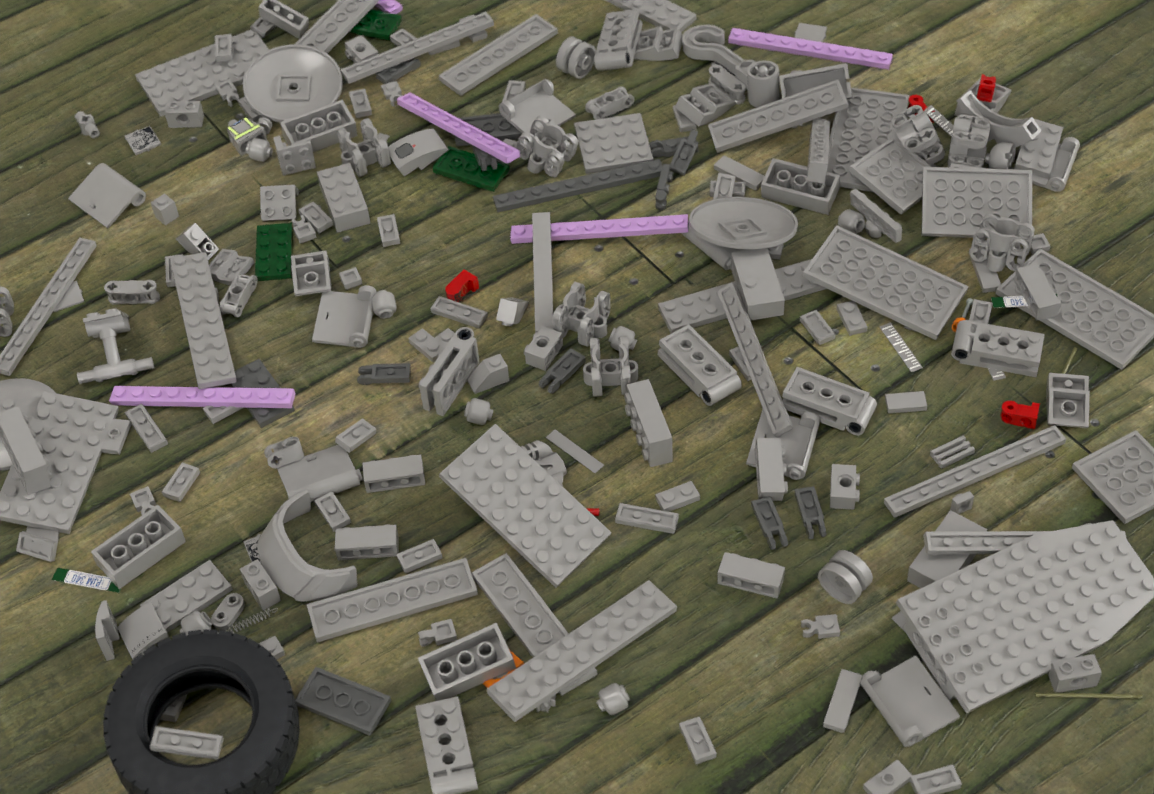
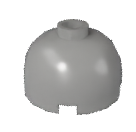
(1001, 156)

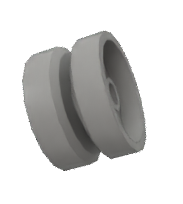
(575, 57)
(845, 576)

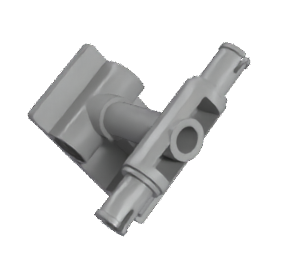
(107, 327)

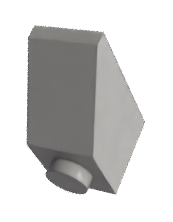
(511, 310)
(489, 374)

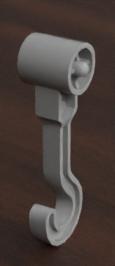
(759, 77)

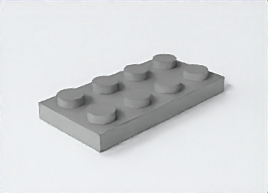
(1041, 151)
(189, 594)

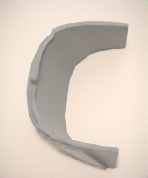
(288, 569)

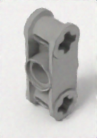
(727, 83)
(609, 103)
(132, 292)
(238, 294)

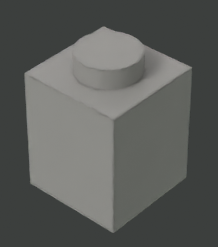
(164, 209)

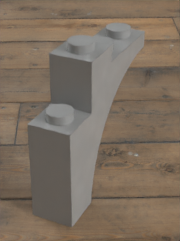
(1002, 128)

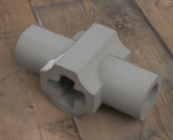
(87, 124)

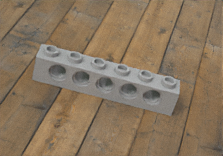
(818, 150)

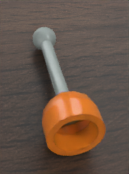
(969, 301)

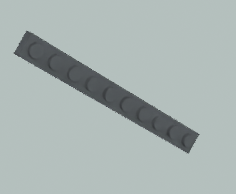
(577, 185)

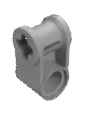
(284, 452)

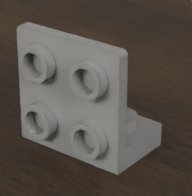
(294, 157)
(278, 202)

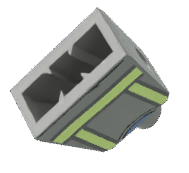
(244, 131)

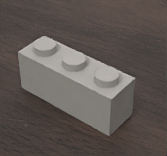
(284, 17)
(1037, 291)
(770, 468)
(393, 473)
(366, 542)
(751, 575)

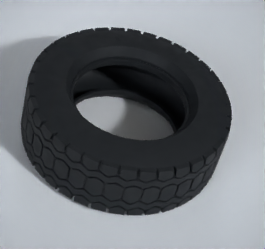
(191, 665)

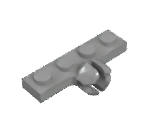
(876, 218)

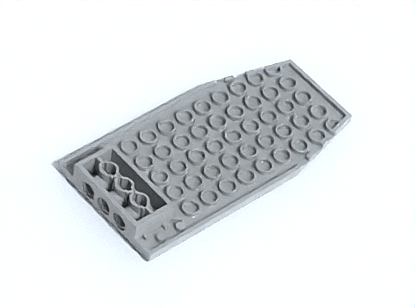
(1024, 609)

